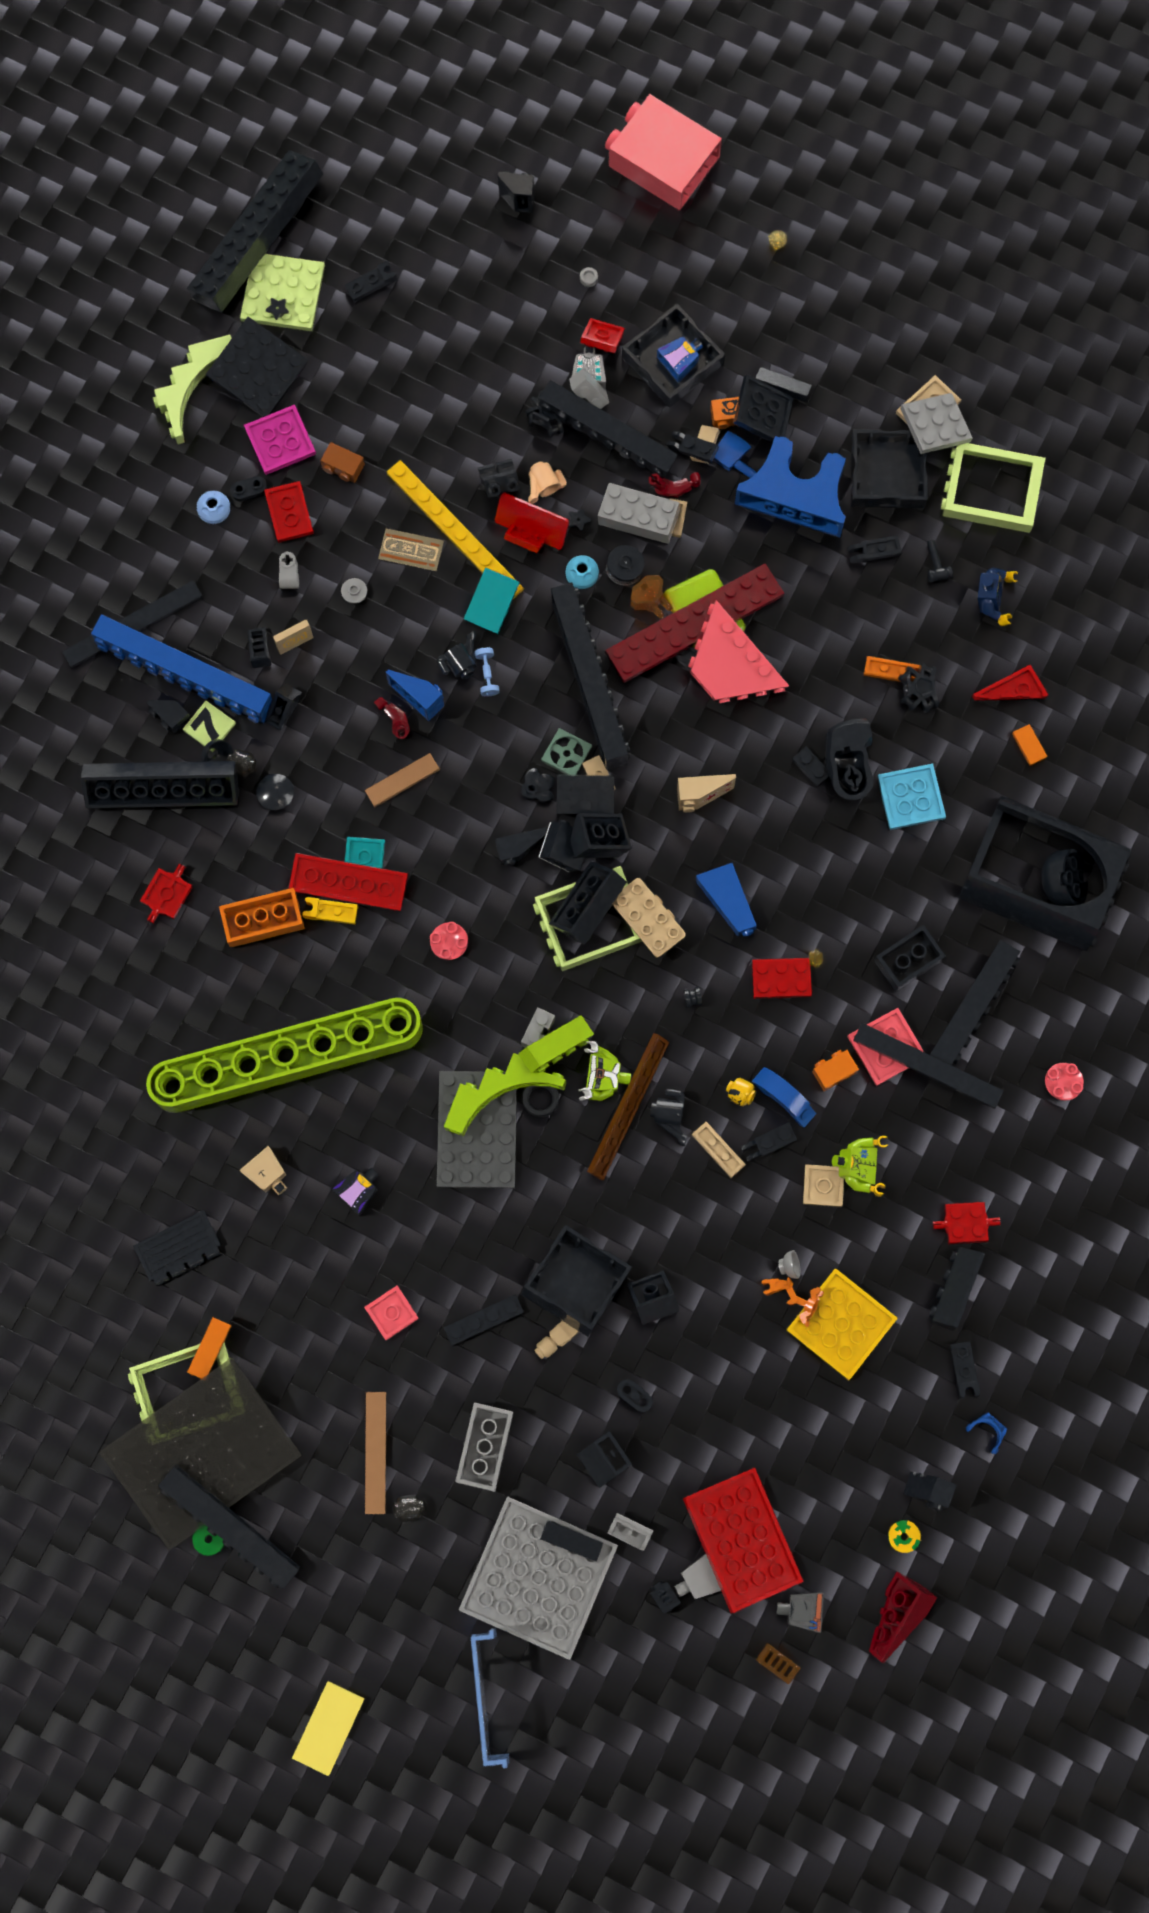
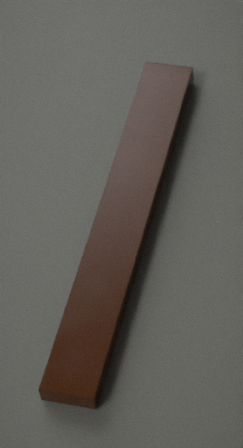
(628, 1106)

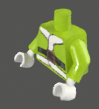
(603, 1074)

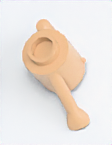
(544, 481)

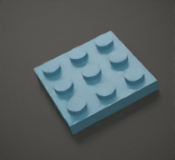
(911, 796)

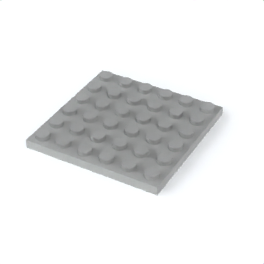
(534, 1585)

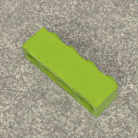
(555, 1044)

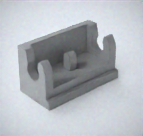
(630, 1532)

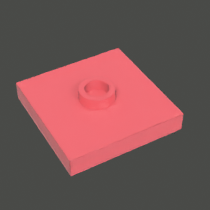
(391, 1313)

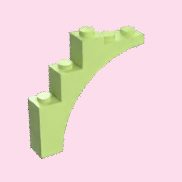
(185, 378)

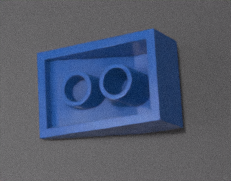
(419, 693)

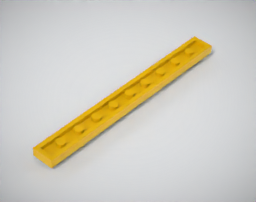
(446, 521)

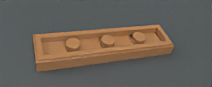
(402, 780)

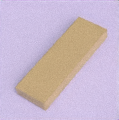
(718, 1149)

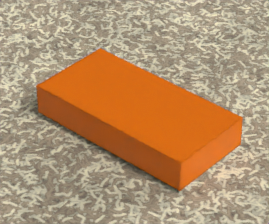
(1029, 745)

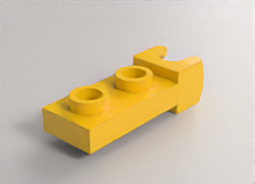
(331, 911)

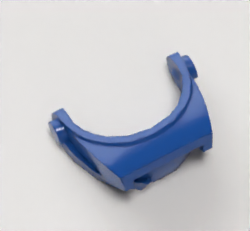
(999, 1428)

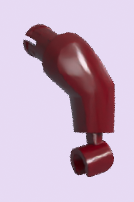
(674, 489)
(399, 720)

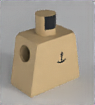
(266, 1171)

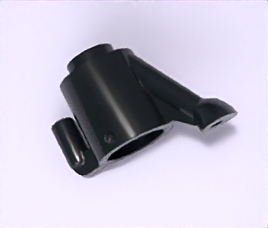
(460, 659)
(669, 1113)

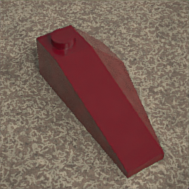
(903, 1611)

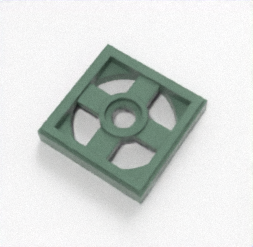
(570, 747)

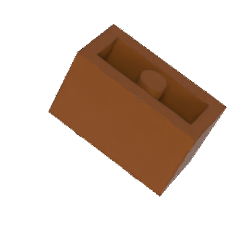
(342, 462)

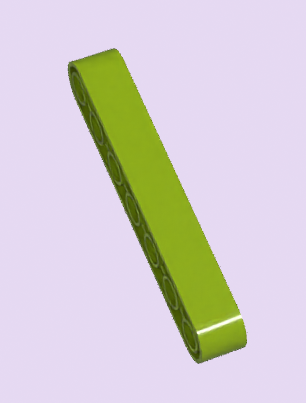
(267, 1046)

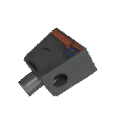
(803, 1610)

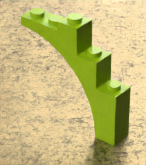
(471, 1101)

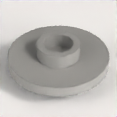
(354, 590)

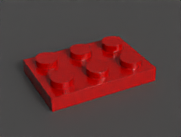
(289, 511)
(781, 978)

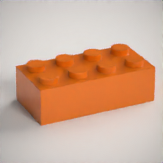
(261, 917)

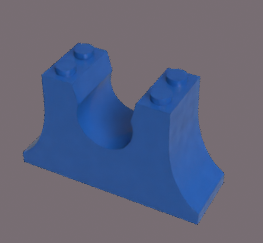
(793, 499)

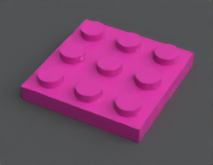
(280, 439)

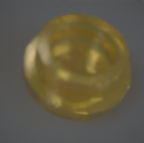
(777, 239)
(815, 958)

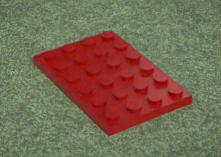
(742, 1540)

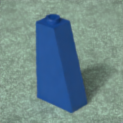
(727, 896)

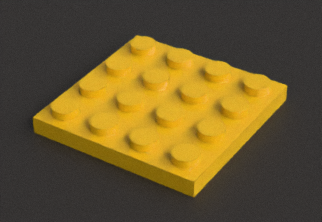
(844, 1325)

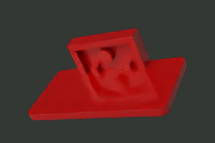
(530, 524)

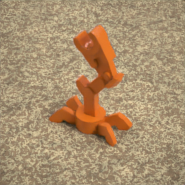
(809, 1305)

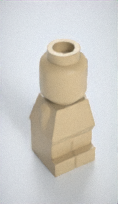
(558, 1337)

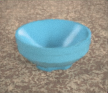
(582, 580)

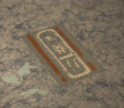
(411, 549)

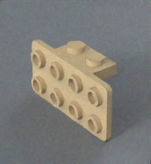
(648, 917)

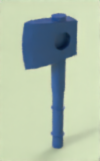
(731, 451)

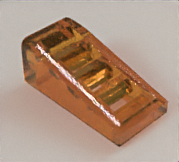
(761, 1657)

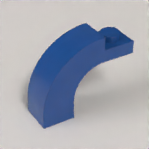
(784, 1094)

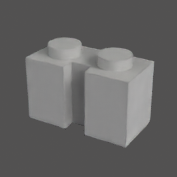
(588, 388)
(540, 1023)

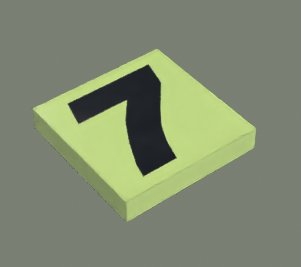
(209, 724)

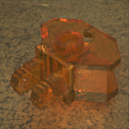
(649, 594)

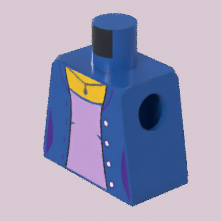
(679, 357)

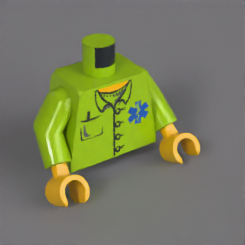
(858, 1165)

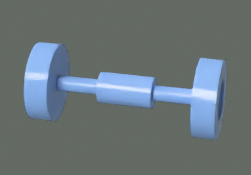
(486, 653)

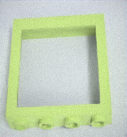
(985, 516)
(553, 942)
(136, 1378)

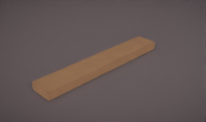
(375, 1453)

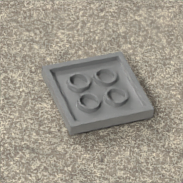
(936, 423)

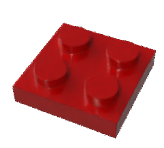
(602, 335)

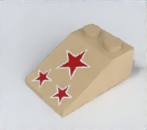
(699, 791)

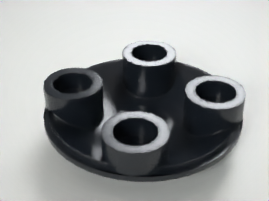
(275, 792)

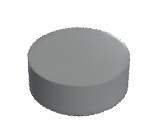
(588, 277)

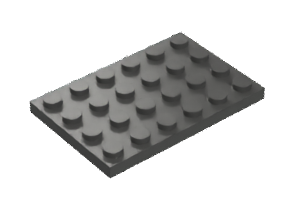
(488, 1148)

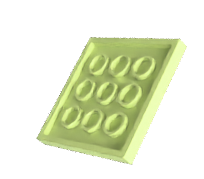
(287, 279)

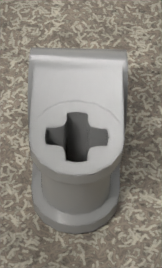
(288, 573)

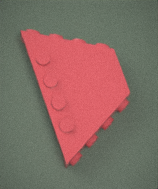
(729, 662)

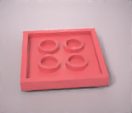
(878, 1066)

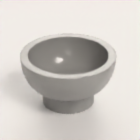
(790, 1265)

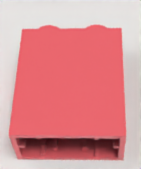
(663, 151)

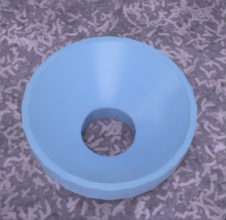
(216, 514)

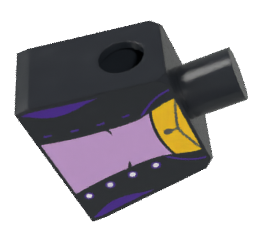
(357, 1190)

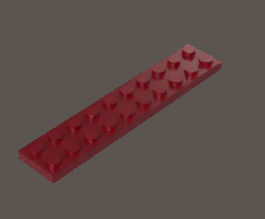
(684, 626)

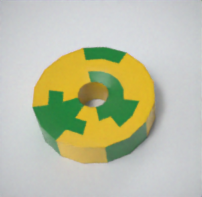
(912, 1532)

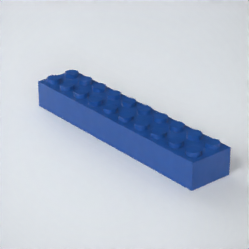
(182, 669)

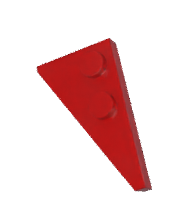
(1019, 685)

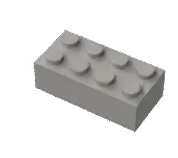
(638, 513)
(484, 1447)

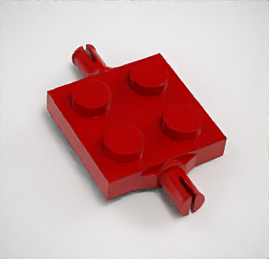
(166, 893)
(966, 1223)

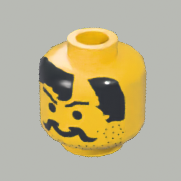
(741, 1092)

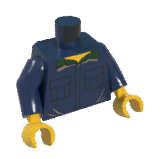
(991, 591)

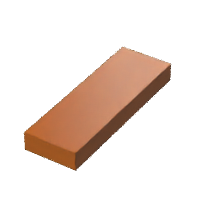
(886, 668)
(209, 1348)

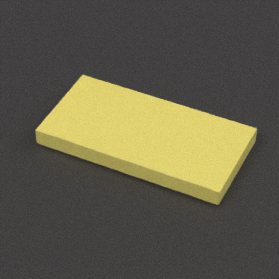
(328, 1728)

